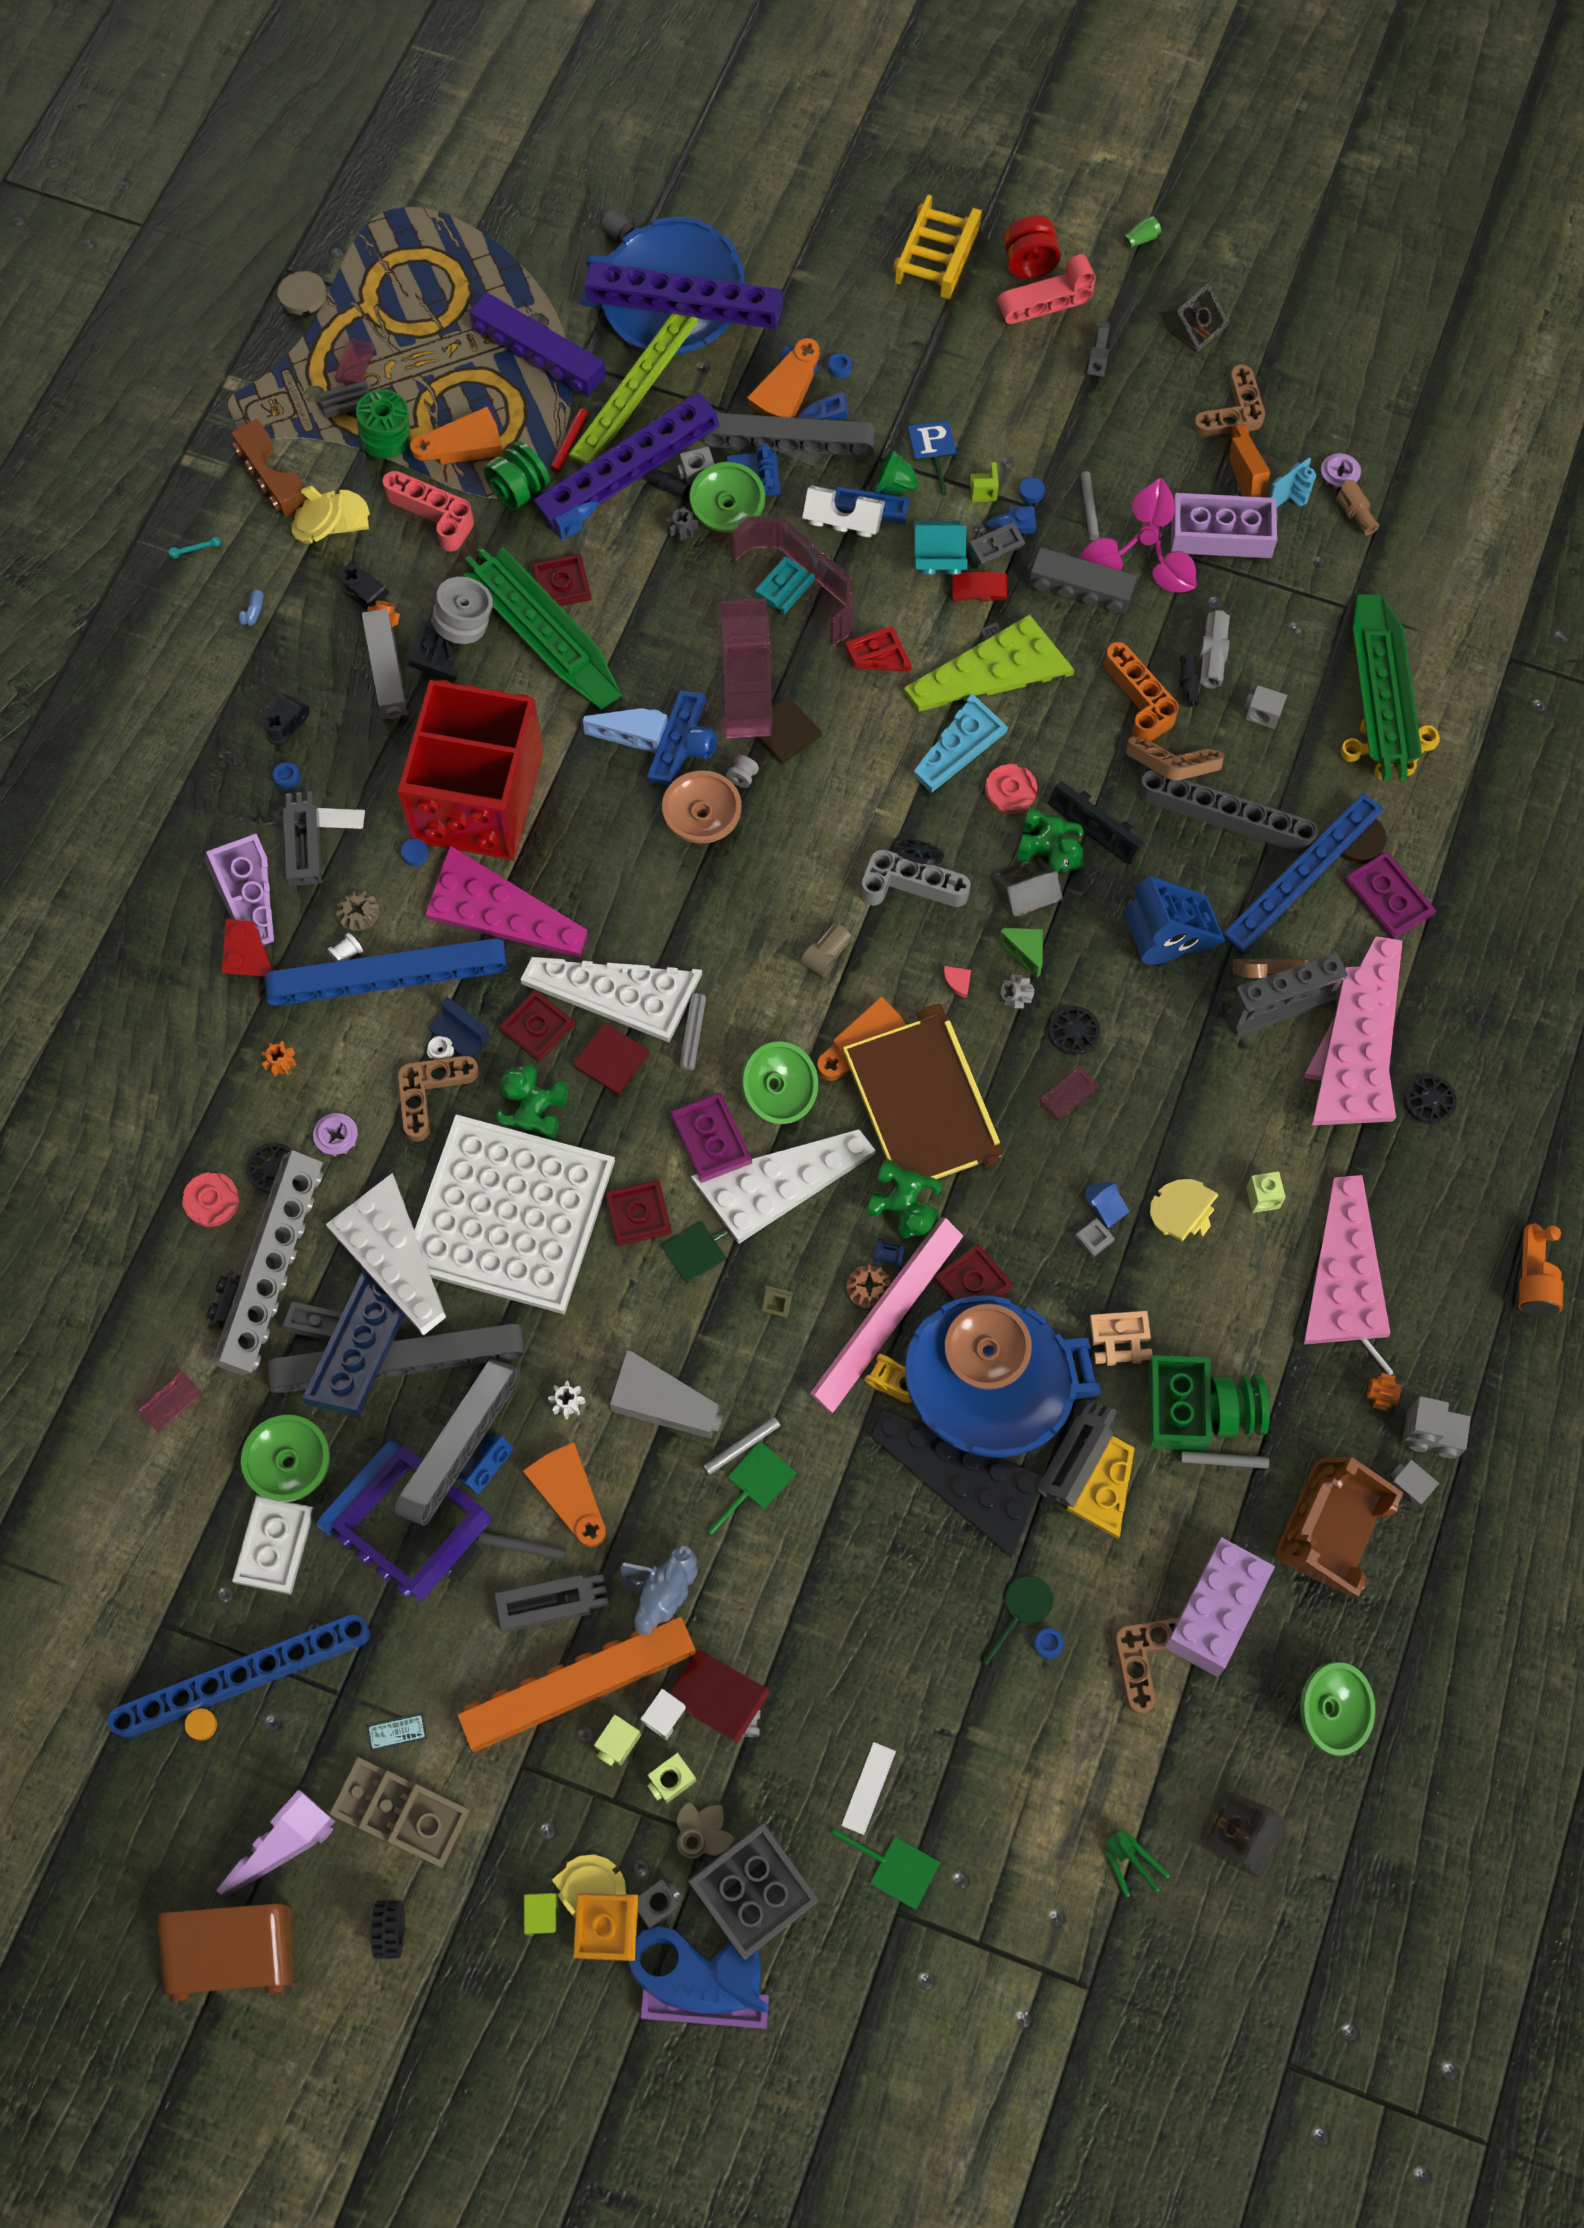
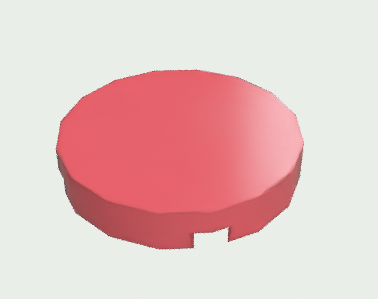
(1010, 789)
(210, 1199)

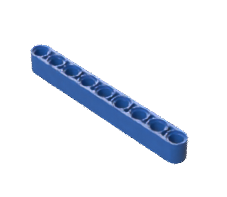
(385, 972)
(225, 1675)

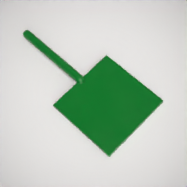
(760, 1477)
(902, 1871)

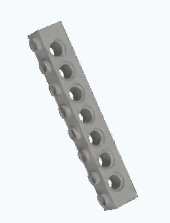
(228, 1351)

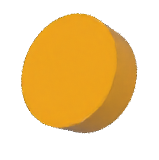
(201, 1724)

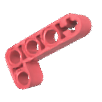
(1050, 294)
(424, 501)

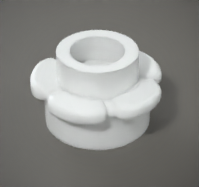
(440, 1042)

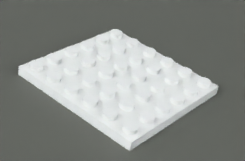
(511, 1213)

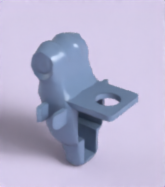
(662, 1588)

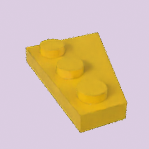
(1106, 1490)

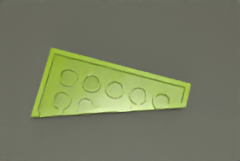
(994, 666)

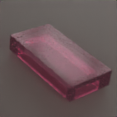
(354, 362)
(1069, 1093)
(170, 1401)

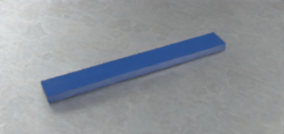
(1302, 872)

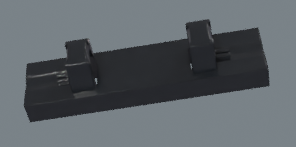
(1095, 822)

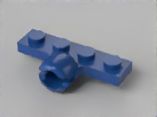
(682, 739)

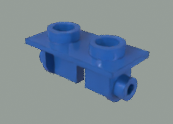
(494, 1453)

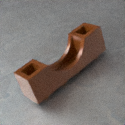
(256, 447)

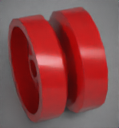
(1031, 247)

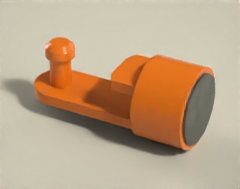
(1541, 1281)

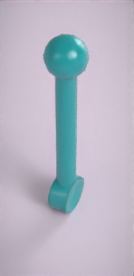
(174, 552)

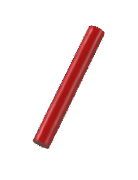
(568, 440)

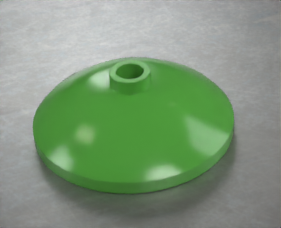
(723, 485)
(793, 1079)
(273, 1444)
(1337, 1708)

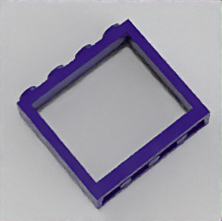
(446, 1554)

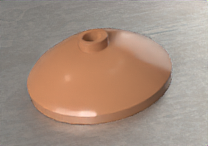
(698, 794)
(982, 1328)

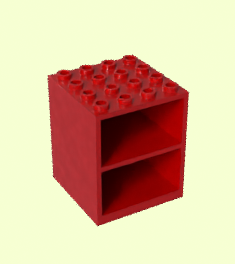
(471, 769)

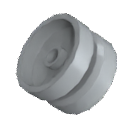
(462, 610)

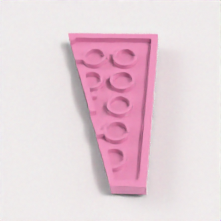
(1385, 959)
(1356, 1064)
(1347, 1283)

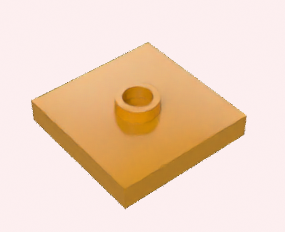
(605, 1926)

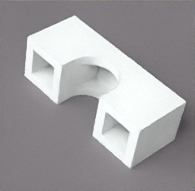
(821, 509)

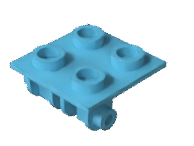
(1294, 485)

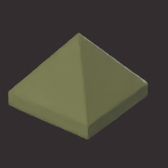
(776, 1301)

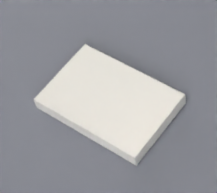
(273, 1545)

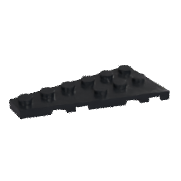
(978, 1487)

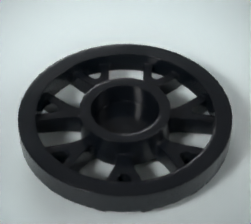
(919, 852)
(1074, 1030)
(1430, 1099)
(268, 1167)

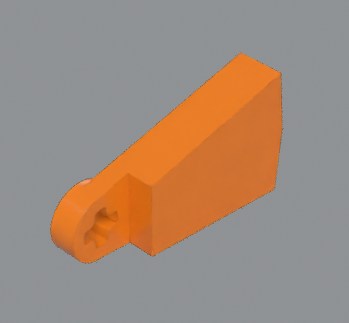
(787, 384)
(461, 440)
(1248, 464)
(873, 1022)
(565, 1488)

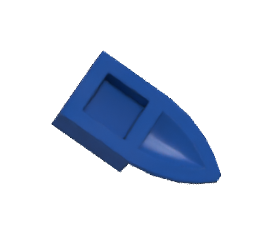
(827, 409)
(1022, 517)
(571, 521)

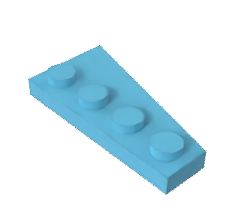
(965, 738)

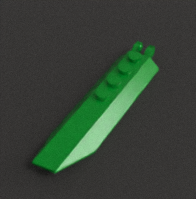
(545, 626)
(1385, 686)

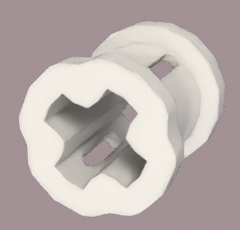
(345, 949)

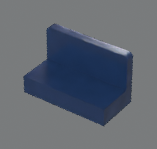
(461, 1028)

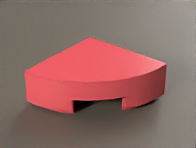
(957, 979)

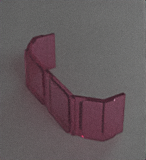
(779, 533)
(746, 669)

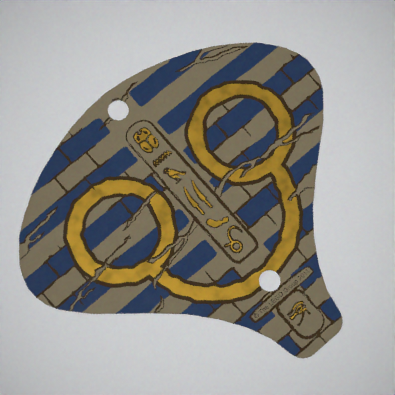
(411, 295)

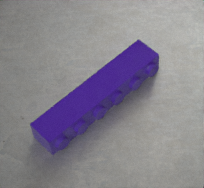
(537, 344)

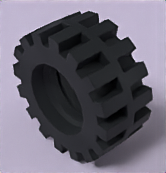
(387, 1929)

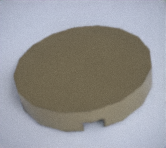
(302, 292)

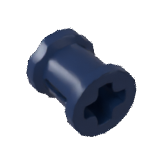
(889, 1253)

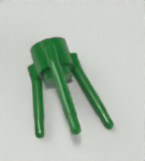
(1123, 1848)

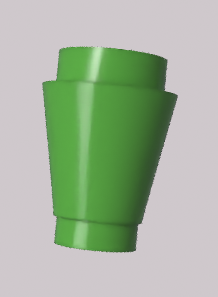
(1143, 232)

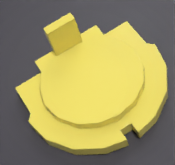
(354, 513)
(316, 516)
(1183, 1208)
(588, 1875)

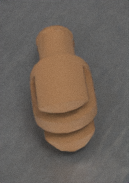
(1357, 506)

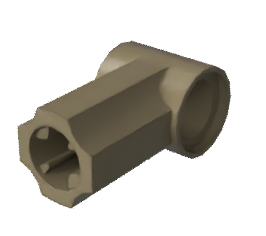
(823, 955)

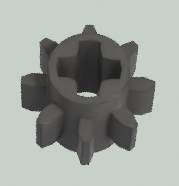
(682, 523)

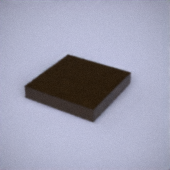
(790, 731)

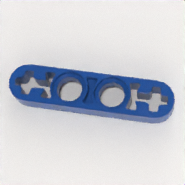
(356, 1487)

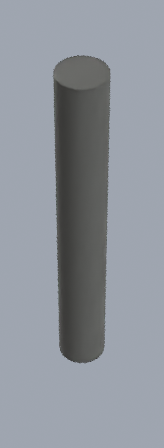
(522, 1546)

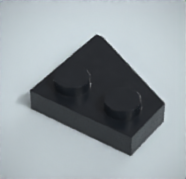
(432, 653)

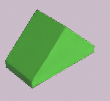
(1025, 947)

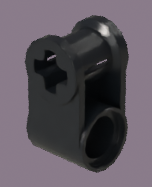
(362, 586)
(284, 719)

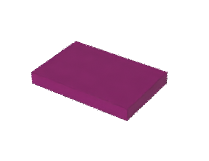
(1389, 895)
(711, 1137)

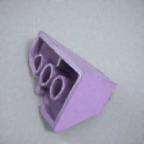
(242, 882)
(294, 1831)

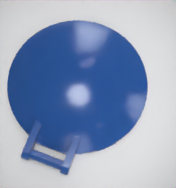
(670, 247)
(1005, 1418)

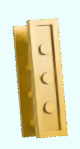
(953, 261)

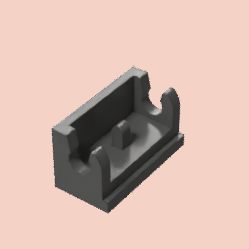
(995, 544)

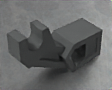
(1099, 354)

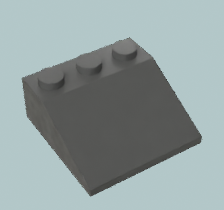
(753, 1891)

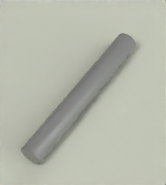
(1089, 505)
(741, 1445)
(1224, 1459)

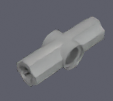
(1214, 649)

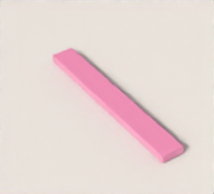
(886, 1315)

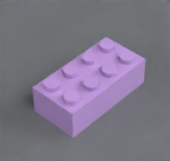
(1224, 525)
(1219, 1607)

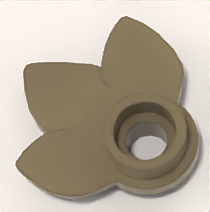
(704, 1827)

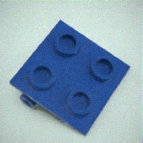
(764, 465)

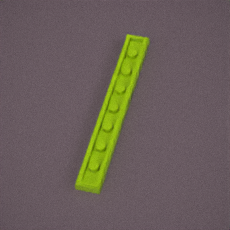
(632, 388)

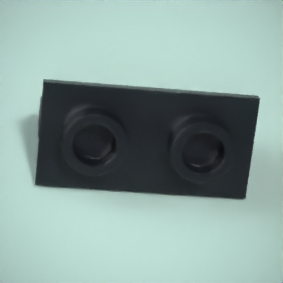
(226, 1288)

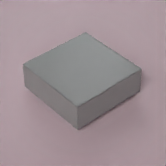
(1094, 1237)

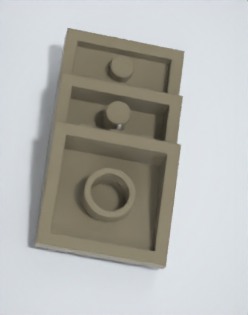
(399, 1812)

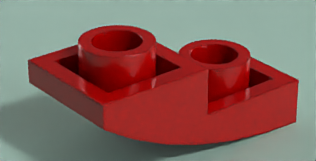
(982, 585)

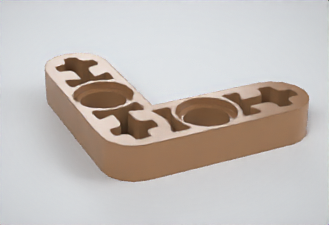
(1239, 413)
(1174, 766)
(1261, 967)
(425, 1081)
(1138, 1654)

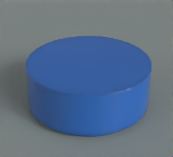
(840, 365)
(1031, 490)
(286, 775)
(414, 852)
(1048, 1643)

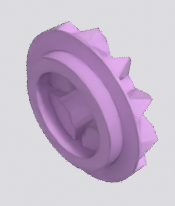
(1332, 463)
(333, 1123)

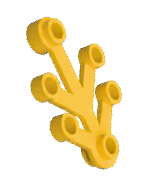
(1362, 749)

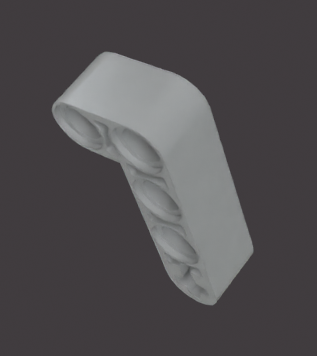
(914, 884)

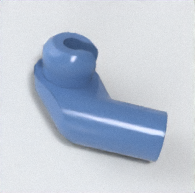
(255, 604)

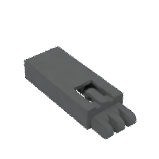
(302, 852)
(1073, 1467)
(539, 1603)

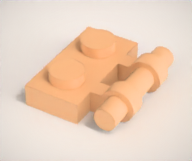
(1117, 1329)

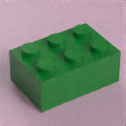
(1179, 1402)

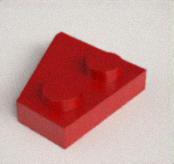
(879, 651)
(244, 950)

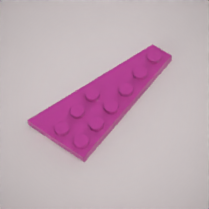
(487, 903)

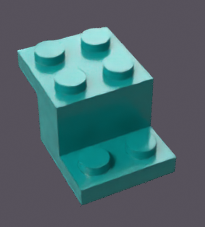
(939, 546)

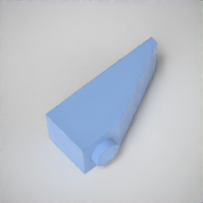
(633, 727)

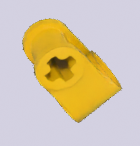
(888, 1377)

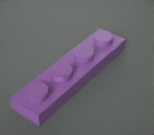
(747, 2017)

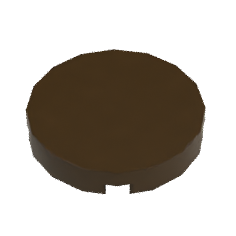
(1367, 845)

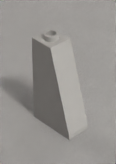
(385, 664)
(661, 1399)

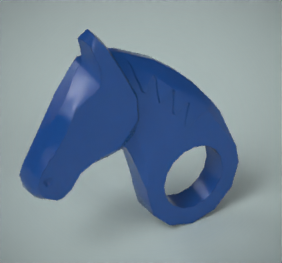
(698, 1984)

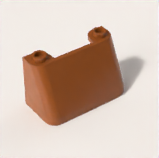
(1336, 1522)
(226, 1949)

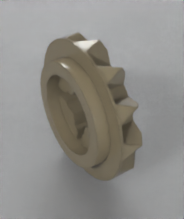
(356, 921)

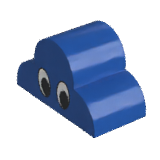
(1170, 921)

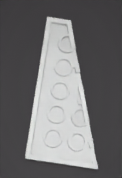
(625, 993)
(780, 1181)
(386, 1246)

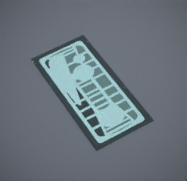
(396, 1731)

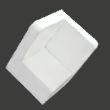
(663, 1714)

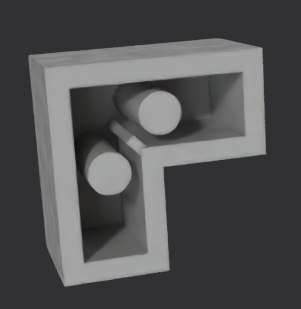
(1435, 1429)

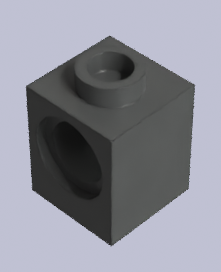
(653, 1917)

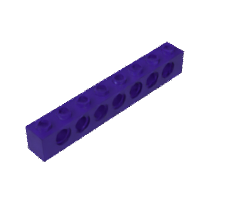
(684, 295)
(641, 460)

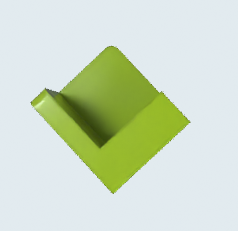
(985, 485)
(540, 1913)

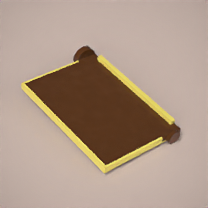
(924, 1097)

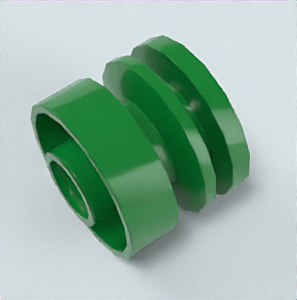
(383, 423)
(516, 475)
(1244, 1405)

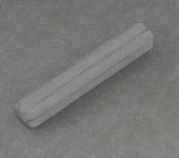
(692, 1031)

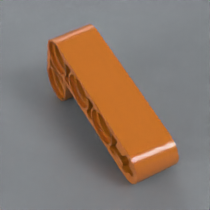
(1122, 663)

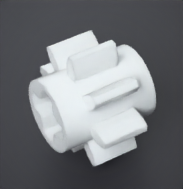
(572, 1406)

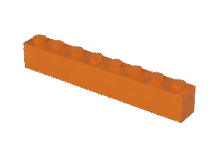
(576, 1684)

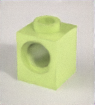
(1265, 1192)
(616, 1741)
(674, 1765)

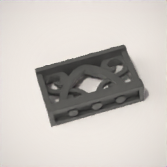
(1286, 994)

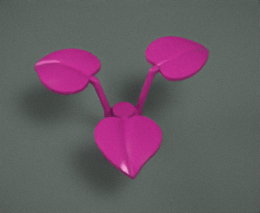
(1154, 508)

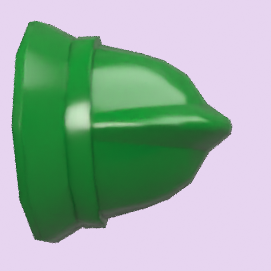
(895, 475)

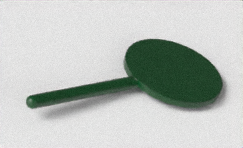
(1028, 1602)

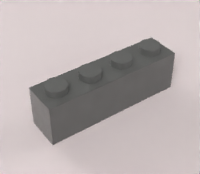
(1082, 581)

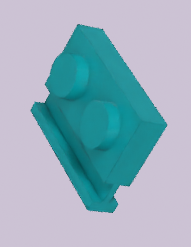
(784, 585)

